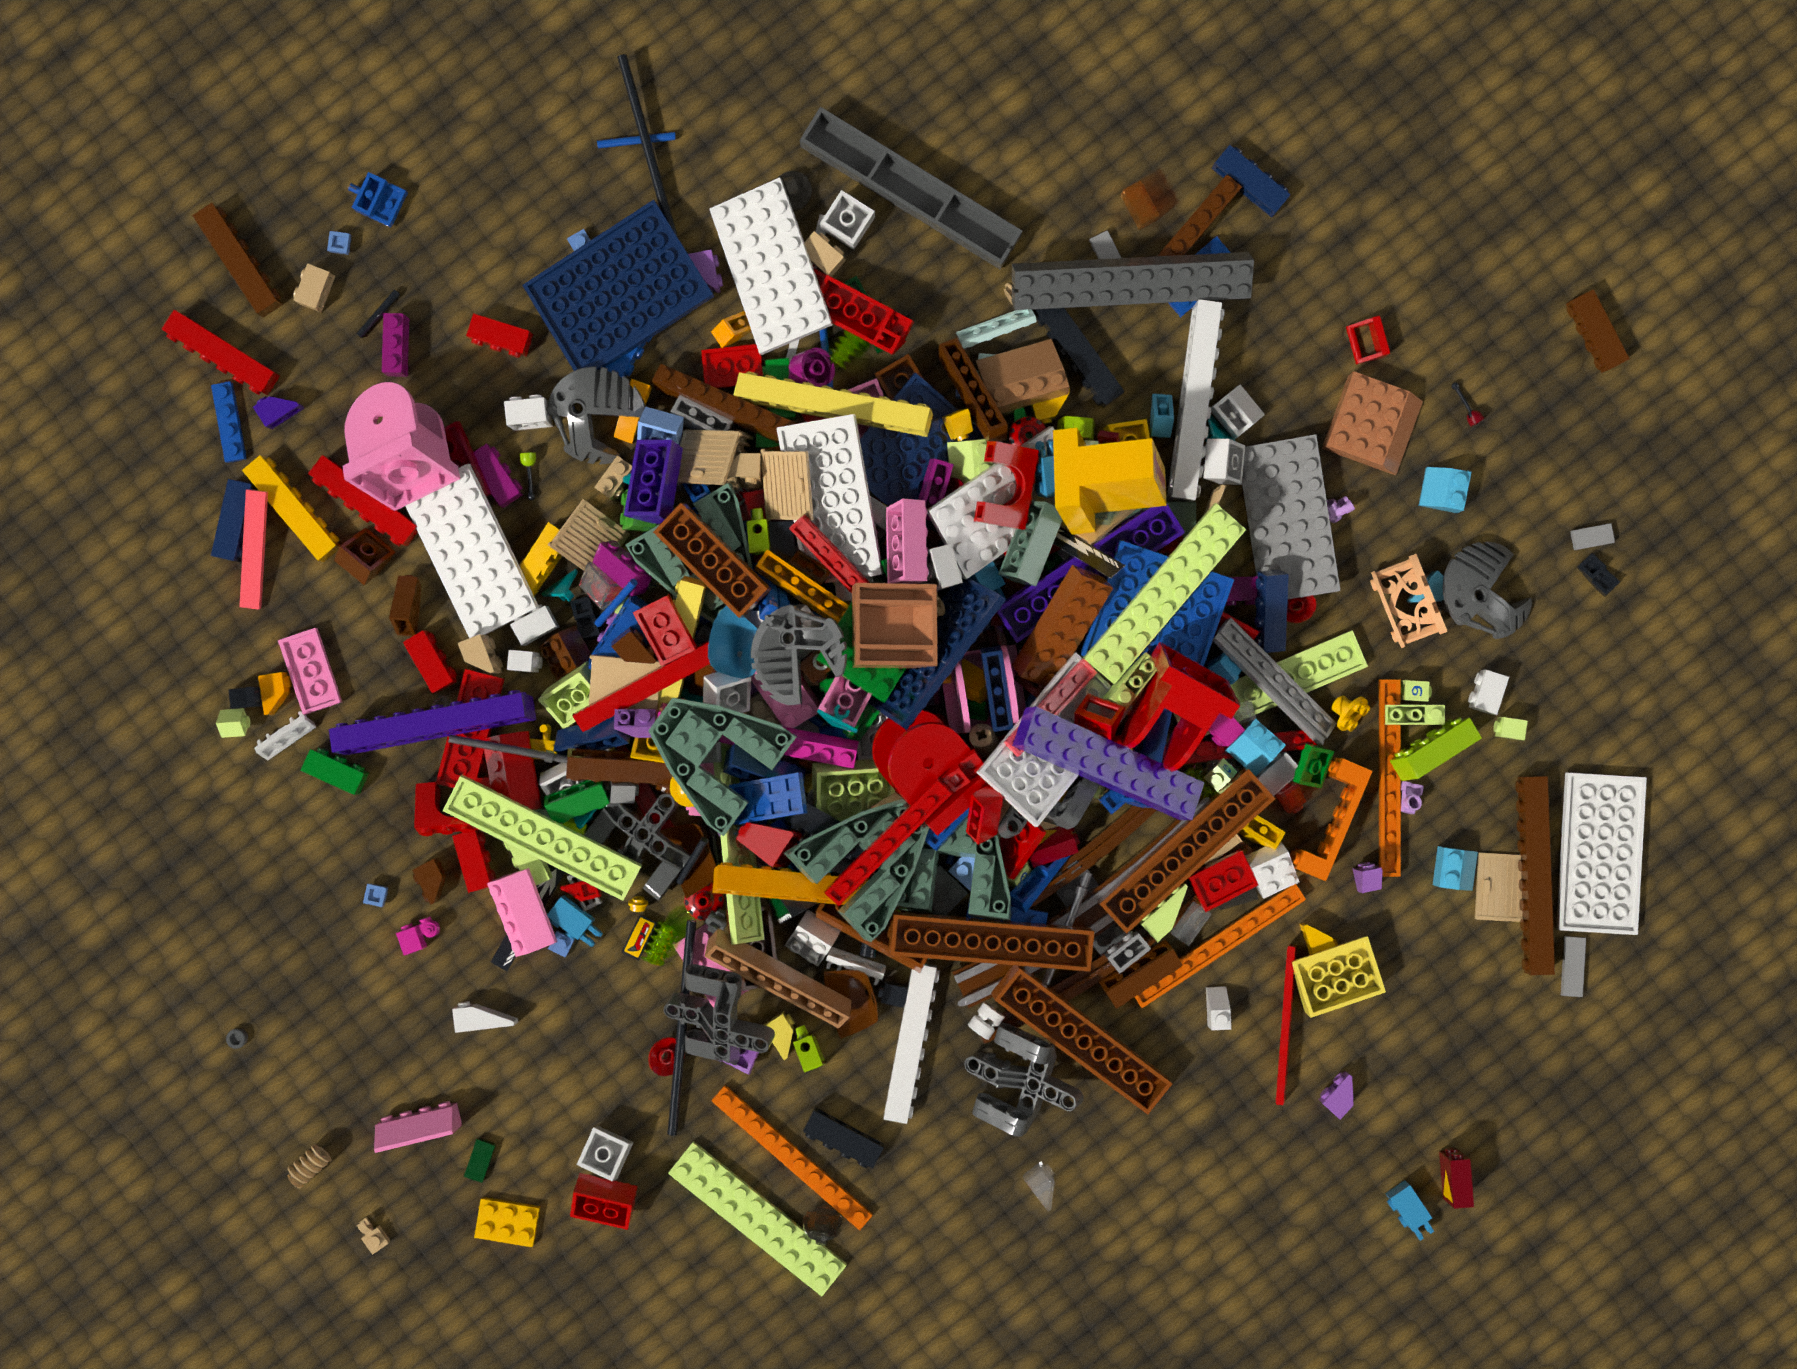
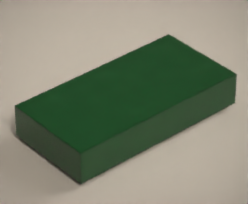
(480, 1160)

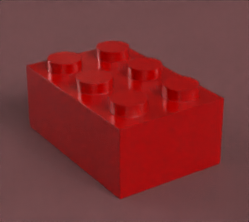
(603, 1201)

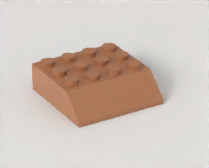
(1372, 423)
(894, 625)

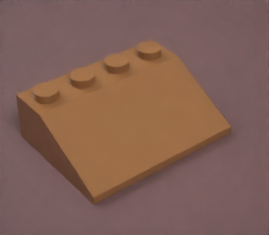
(1024, 376)

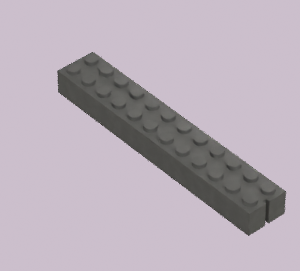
(910, 188)
(1132, 280)

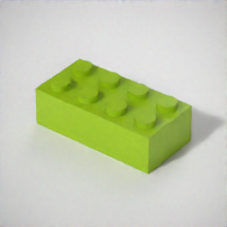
(1435, 748)

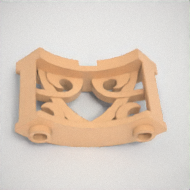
(1414, 575)

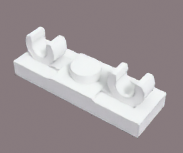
(284, 736)
(855, 962)

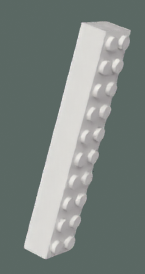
(1194, 401)

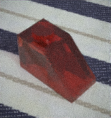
(1291, 797)

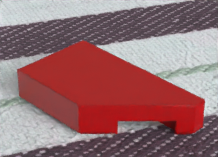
(582, 890)

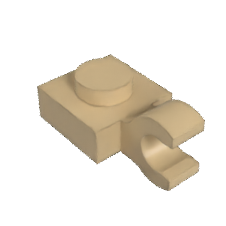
(374, 1237)

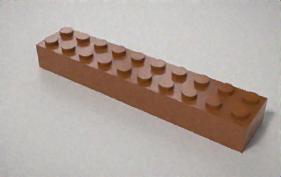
(1186, 850)
(991, 941)
(1081, 1038)

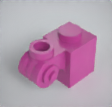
(412, 938)

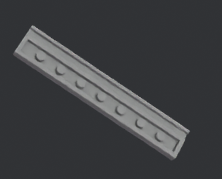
(1274, 681)

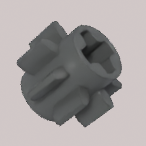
(716, 920)

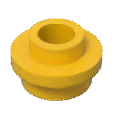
(638, 904)

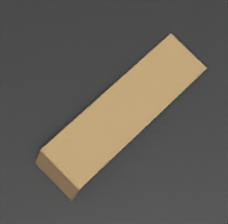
(1228, 846)

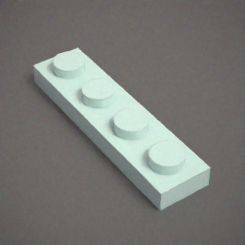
(995, 327)

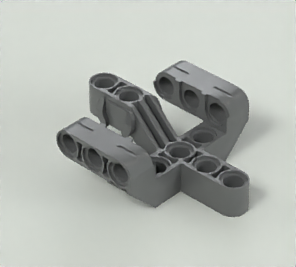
(1062, 814)
(673, 855)
(722, 1030)
(1002, 1115)

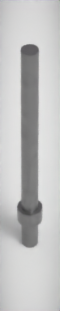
(548, 756)
(1081, 892)

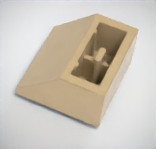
(746, 472)
(480, 653)

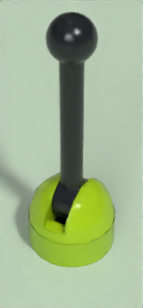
(529, 460)

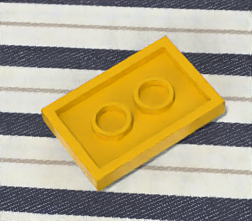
(507, 1222)

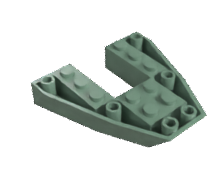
(723, 515)
(687, 735)
(989, 887)
(876, 900)

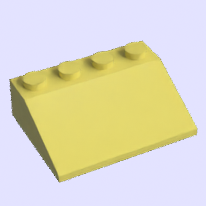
(1337, 977)

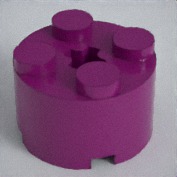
(812, 367)

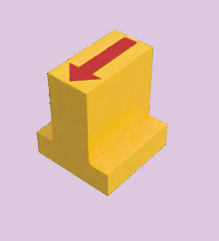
(1104, 478)

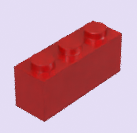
(499, 336)
(430, 661)
(984, 814)
(474, 860)

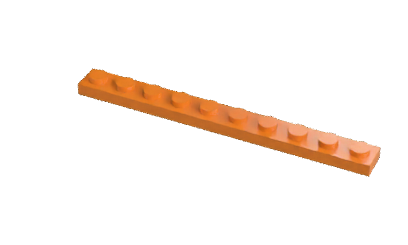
(1389, 783)
(1225, 941)
(792, 1157)

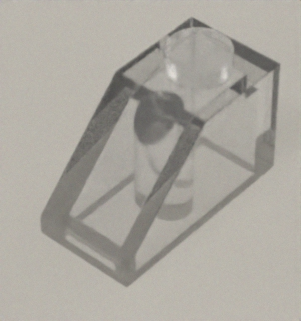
(1041, 1183)

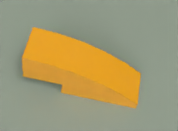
(628, 426)

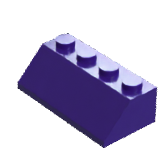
(653, 480)

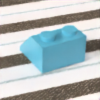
(1445, 489)
(1255, 747)
(1455, 868)

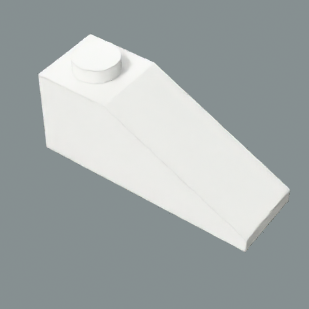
(477, 1017)

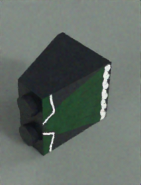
(787, 909)

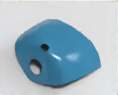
(726, 639)

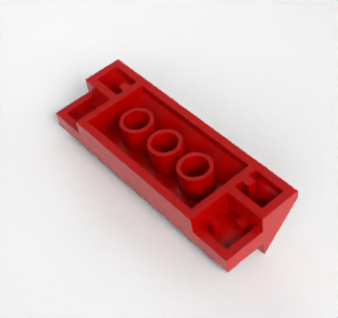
(864, 315)

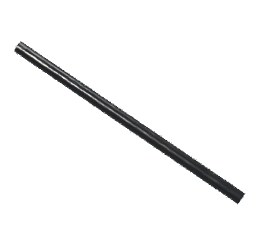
(645, 139)
(680, 1035)

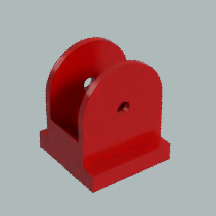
(1187, 691)
(918, 757)

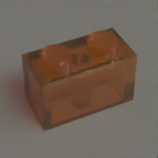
(1139, 205)

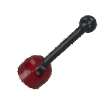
(1473, 416)

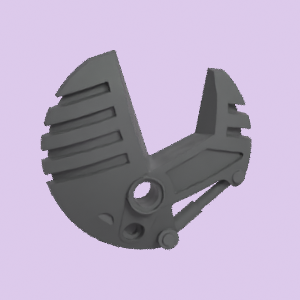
(599, 394)
(1473, 574)
(779, 660)

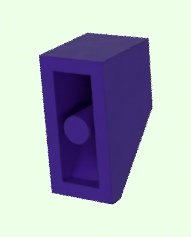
(276, 411)

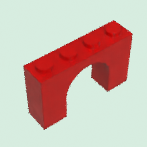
(1022, 463)
(428, 815)

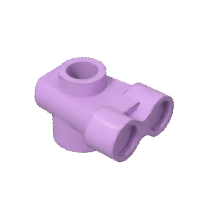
(1339, 508)
(1410, 797)

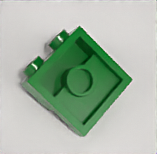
(1313, 765)

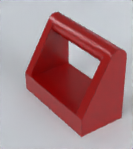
(1378, 337)
(1096, 723)

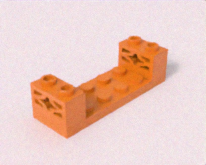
(1357, 780)

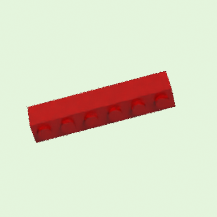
(220, 352)
(387, 521)

